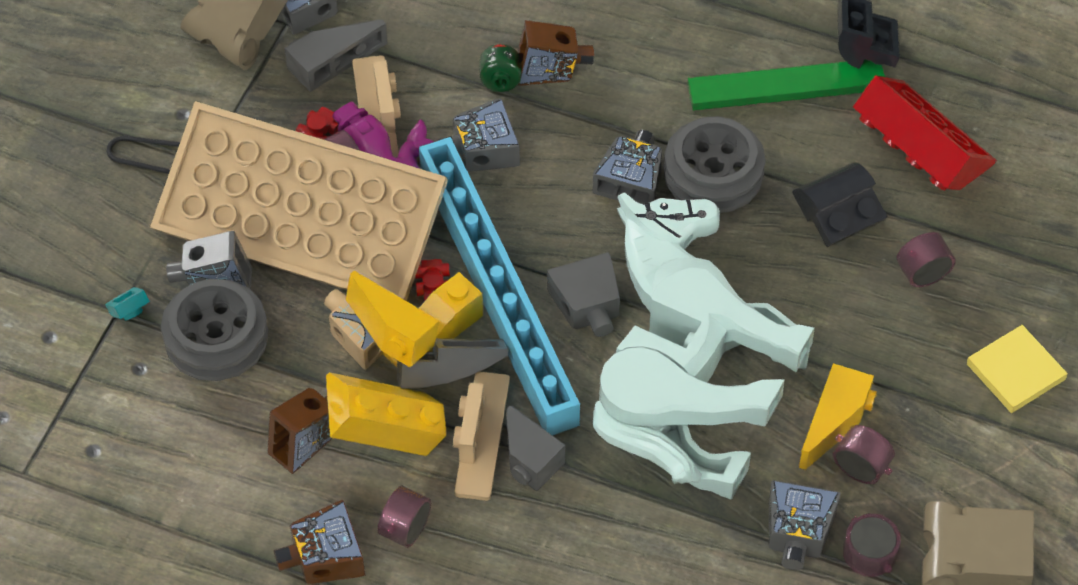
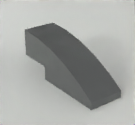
(451, 361)

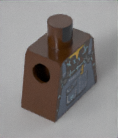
(550, 53)
(298, 429)
(323, 546)

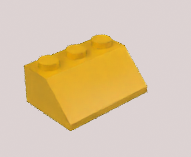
(384, 415)

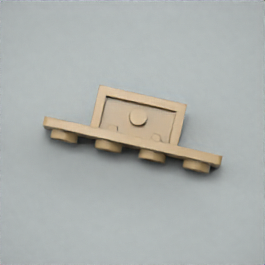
(374, 93)
(480, 434)

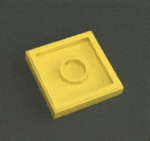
(1016, 368)

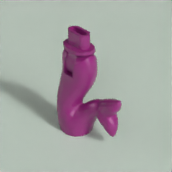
(373, 137)

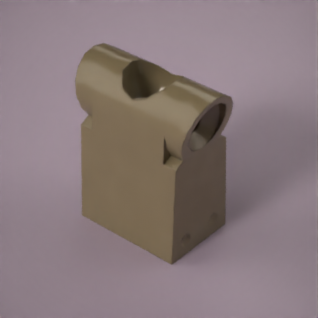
(233, 26)
(977, 545)

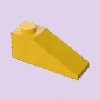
(455, 305)
(391, 321)
(839, 408)

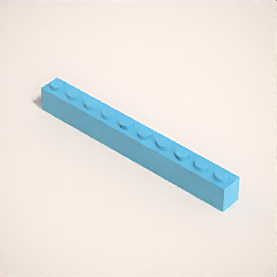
(502, 291)

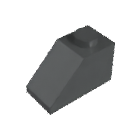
(532, 450)

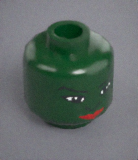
(498, 65)

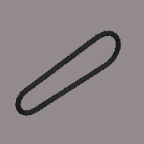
(143, 140)

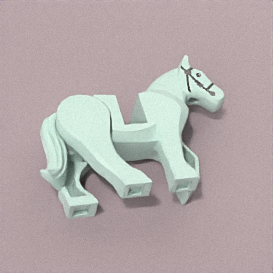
(661, 375)

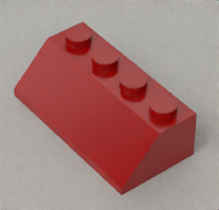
(922, 133)

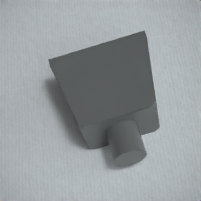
(586, 293)

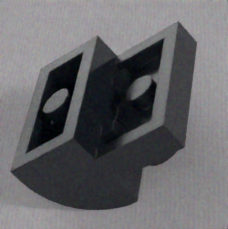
(866, 34)
(841, 203)

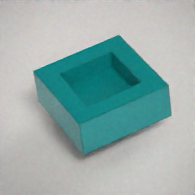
(128, 304)

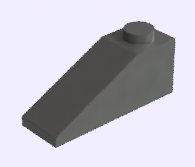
(330, 51)

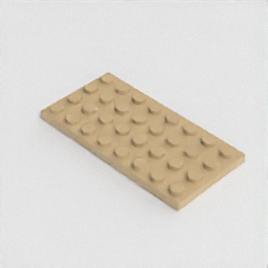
(299, 201)

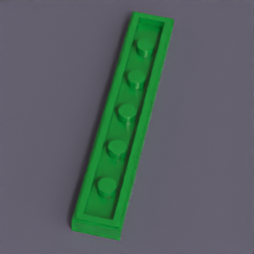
(780, 84)

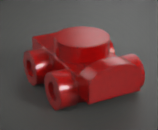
(319, 123)
(432, 275)

